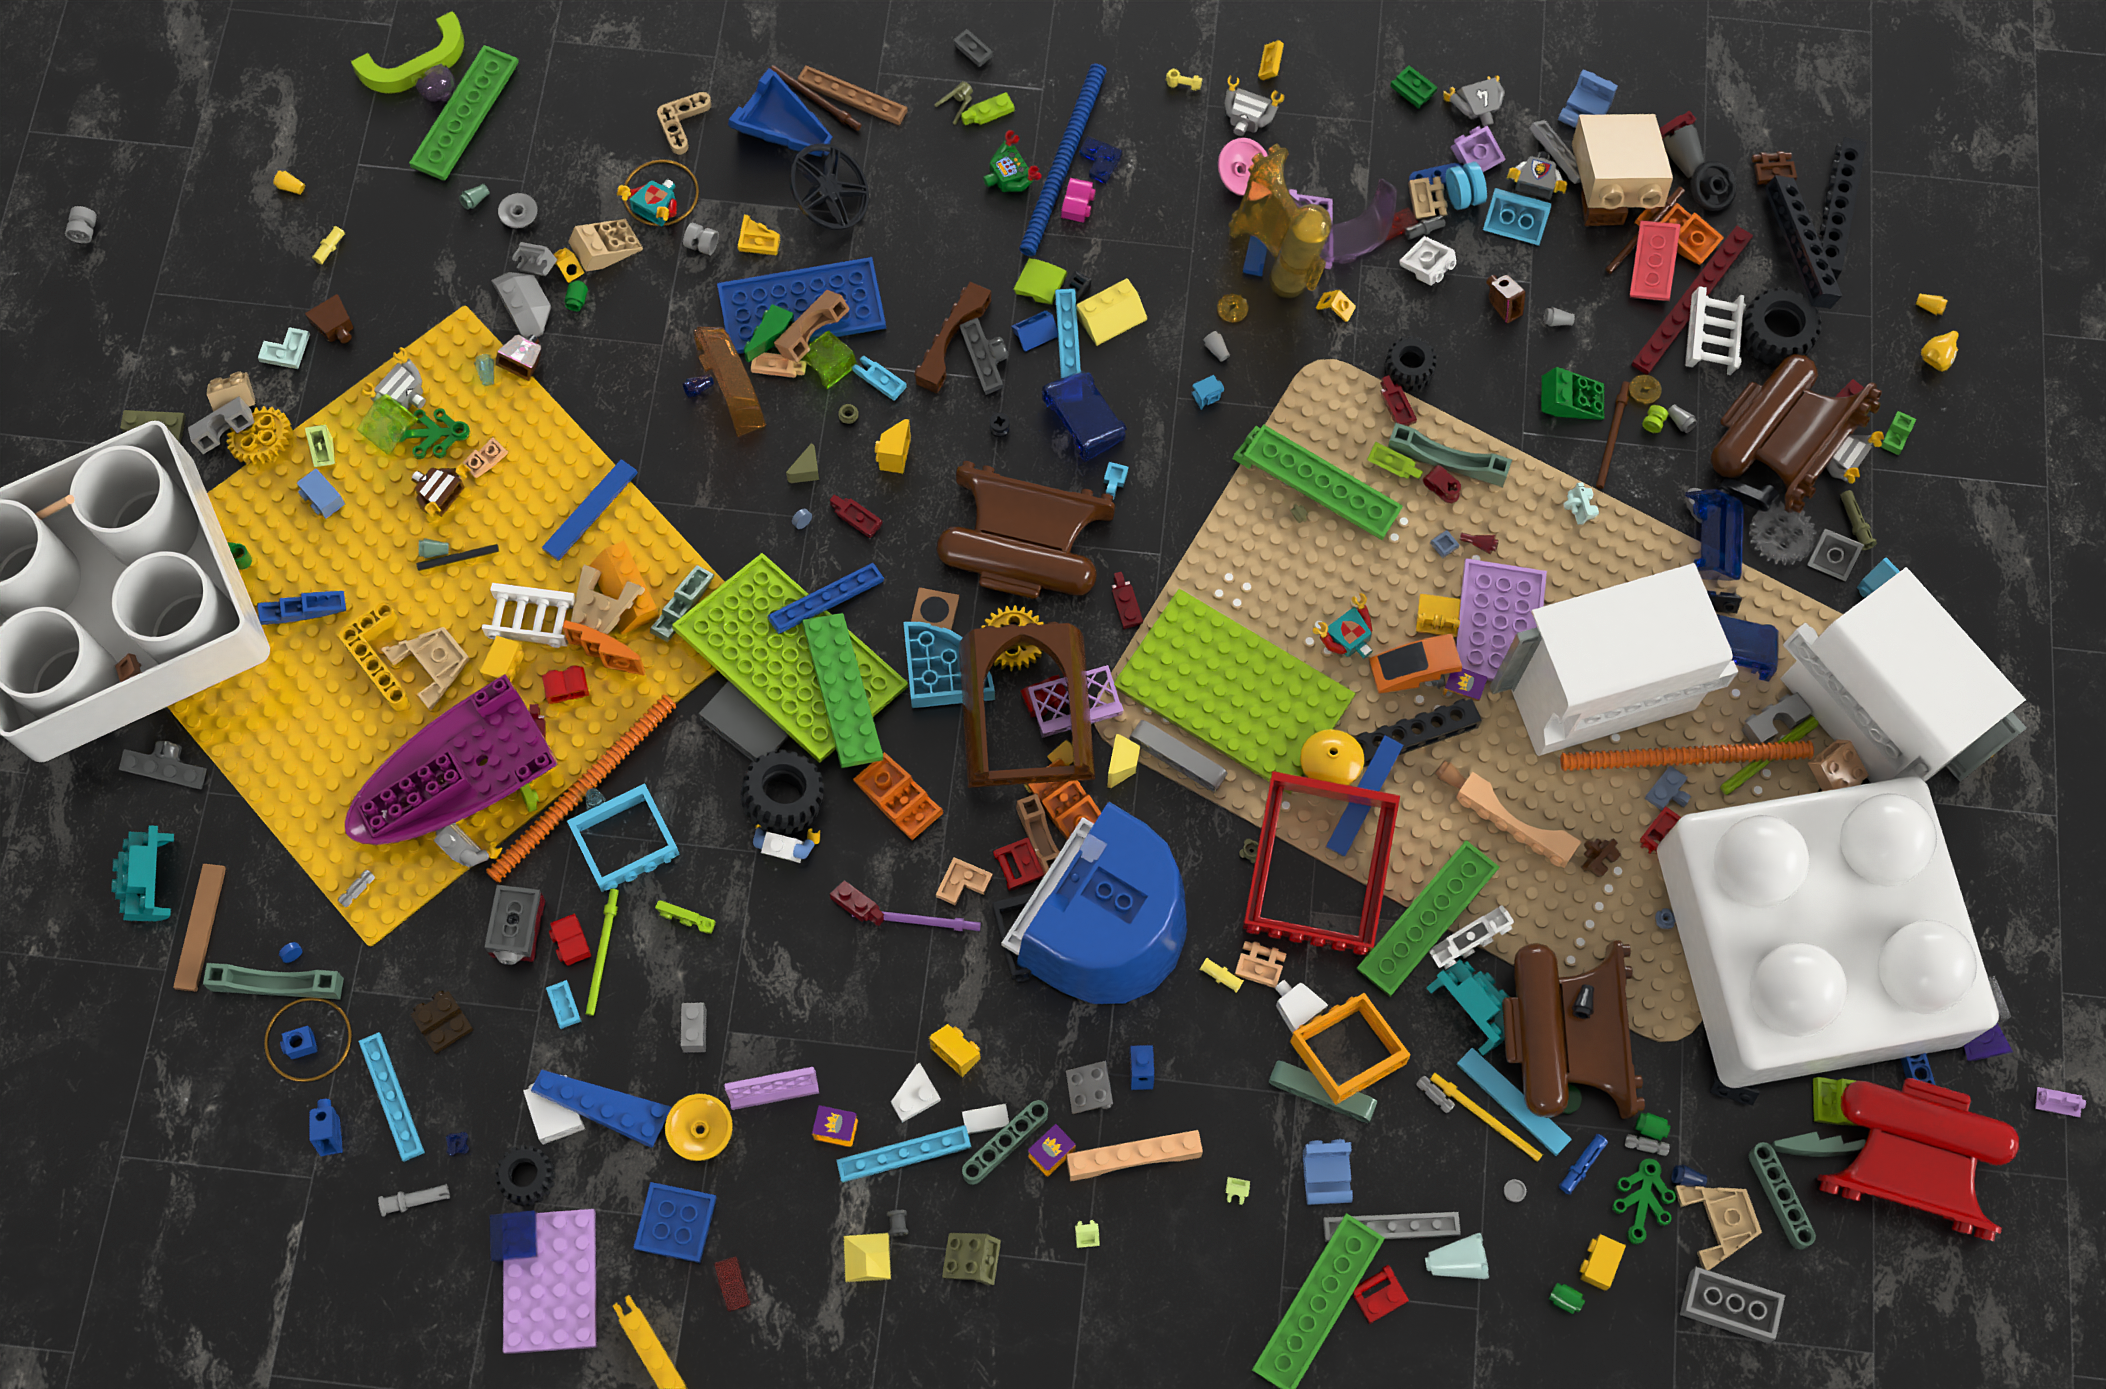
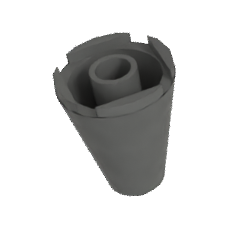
(1685, 149)

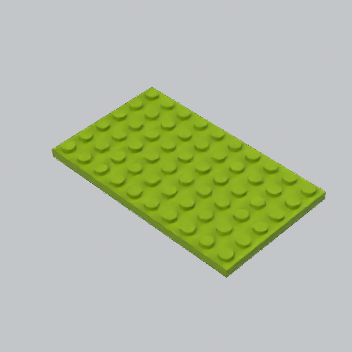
(772, 667)
(1231, 688)

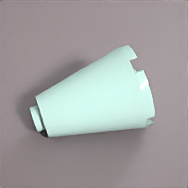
(1460, 1259)

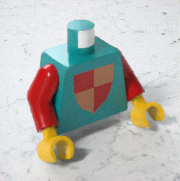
(652, 201)
(1348, 632)

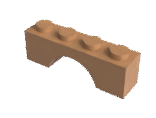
(826, 309)
(1036, 828)

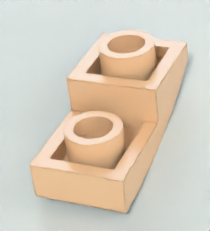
(486, 458)

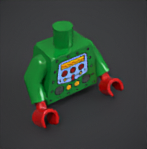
(1009, 168)

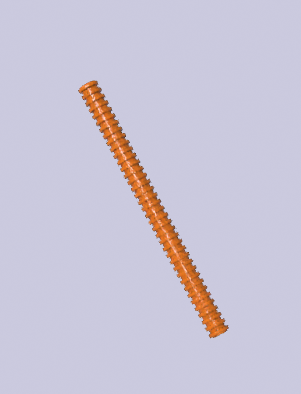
(1687, 755)
(580, 788)

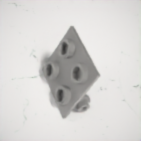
(1089, 1087)

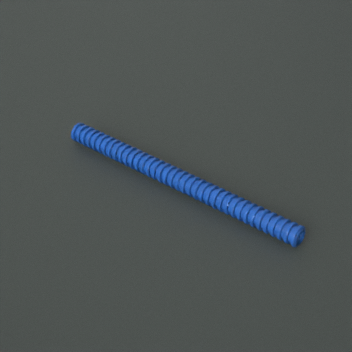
(1062, 160)

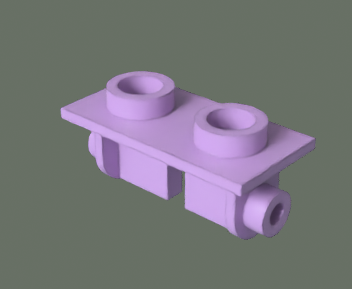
(2059, 1102)

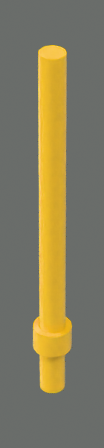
(1451, 1090)

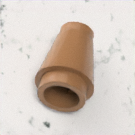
(1448, 773)

